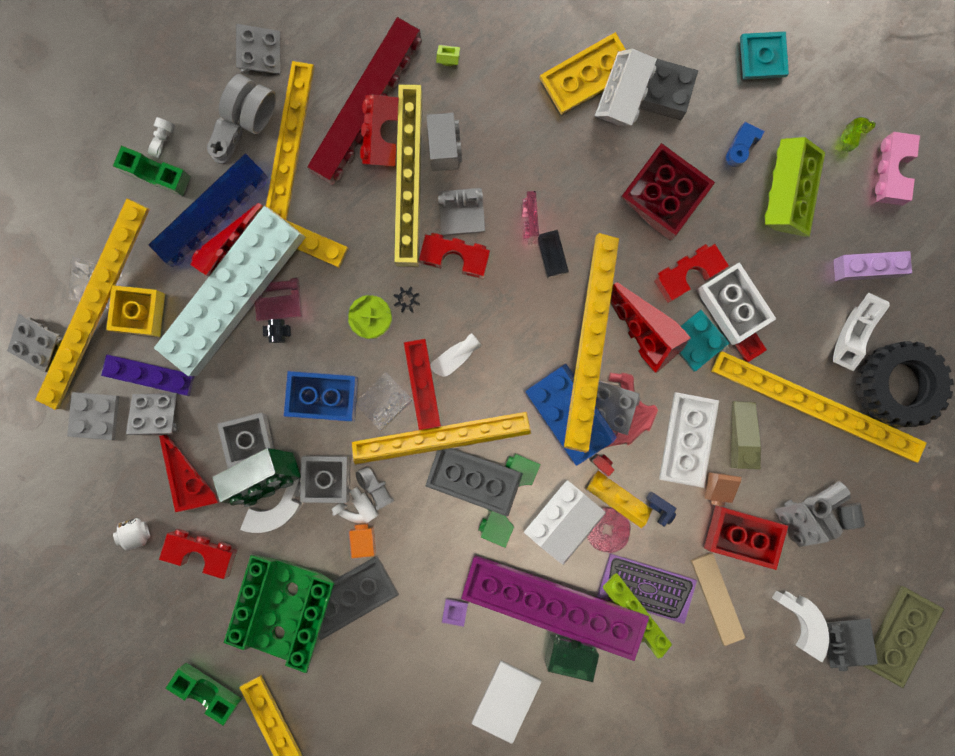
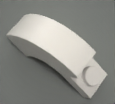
(856, 331)
(266, 520)
(814, 629)

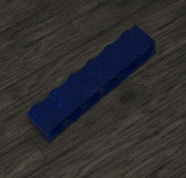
(208, 211)

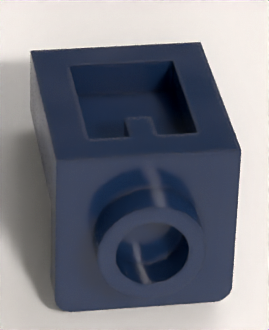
(660, 504)

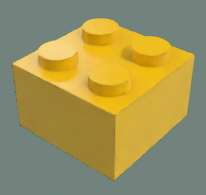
(135, 311)

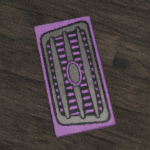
(656, 589)

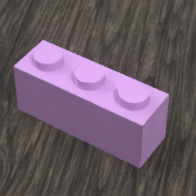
(872, 266)

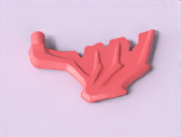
(643, 415)

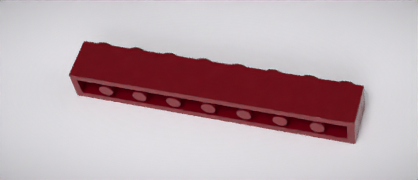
(377, 79)

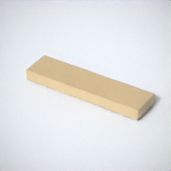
(718, 599)

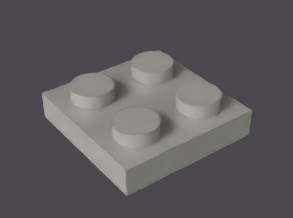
(93, 416)

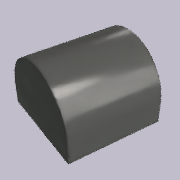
(851, 516)

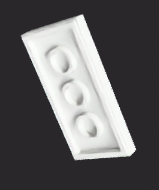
(689, 440)

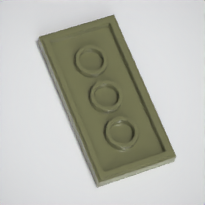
(904, 635)

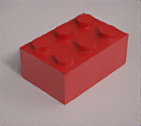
(746, 537)

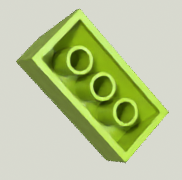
(795, 186)

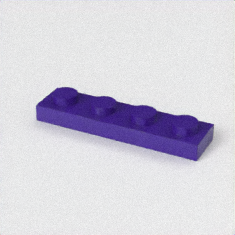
(147, 375)

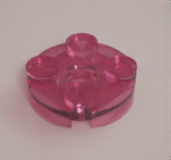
(620, 532)

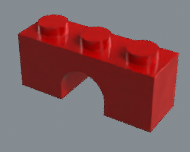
(377, 111)
(436, 249)
(707, 262)
(217, 557)

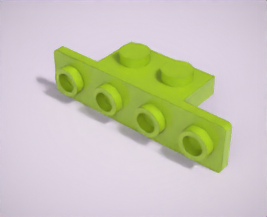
(622, 596)

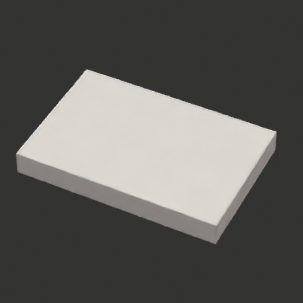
(506, 702)

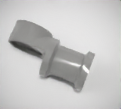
(369, 483)

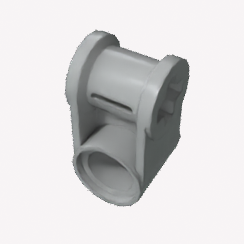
(224, 137)

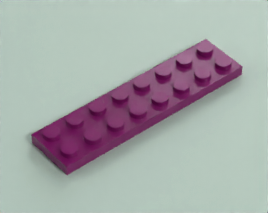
(555, 607)

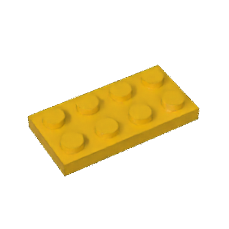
(582, 74)

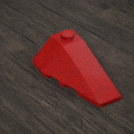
(214, 250)
(654, 331)

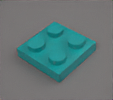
(764, 55)
(704, 341)

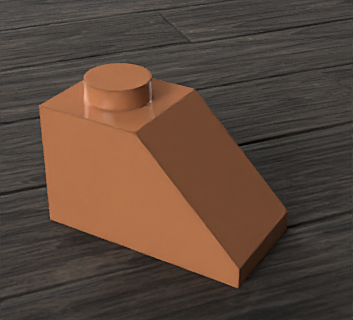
(721, 488)

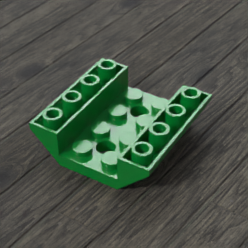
(267, 603)

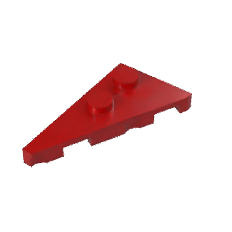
(185, 483)

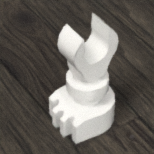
(156, 145)

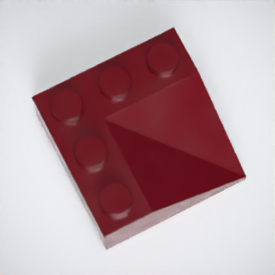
(667, 191)

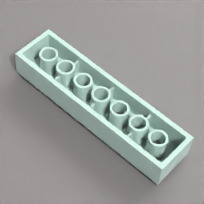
(229, 292)

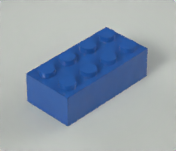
(553, 401)

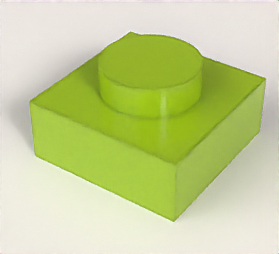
(448, 55)

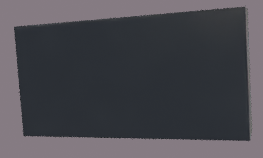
(552, 254)

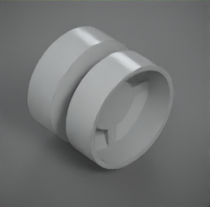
(247, 104)

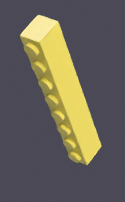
(408, 176)

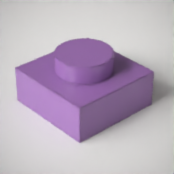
(454, 612)

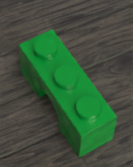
(151, 172)
(193, 684)

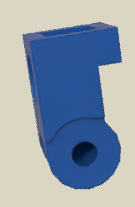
(739, 149)

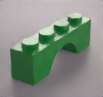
(497, 526)

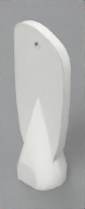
(455, 356)

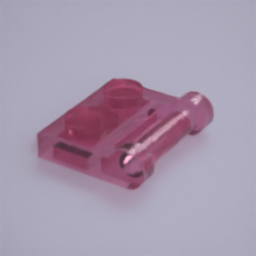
(280, 306)

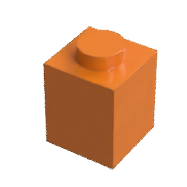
(362, 541)

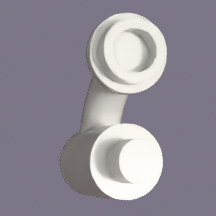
(363, 505)

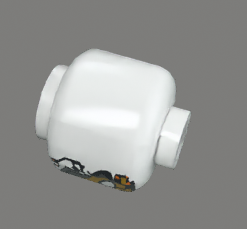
(131, 534)

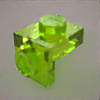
(852, 133)

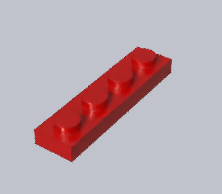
(422, 384)

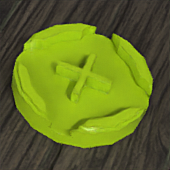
(370, 317)

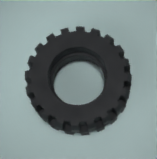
(932, 378)

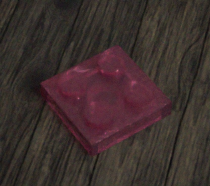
(529, 210)

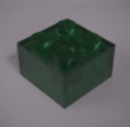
(571, 658)

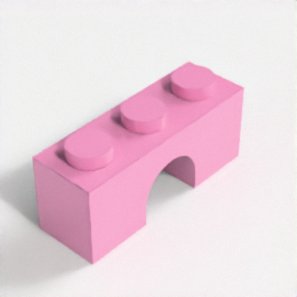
(892, 185)

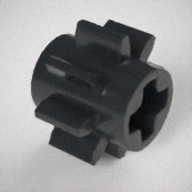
(400, 299)
(276, 331)

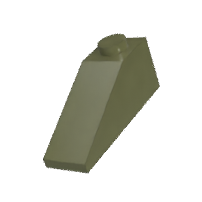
(745, 436)

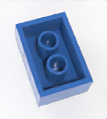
(321, 396)

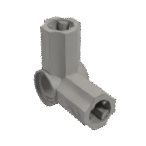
(828, 501)

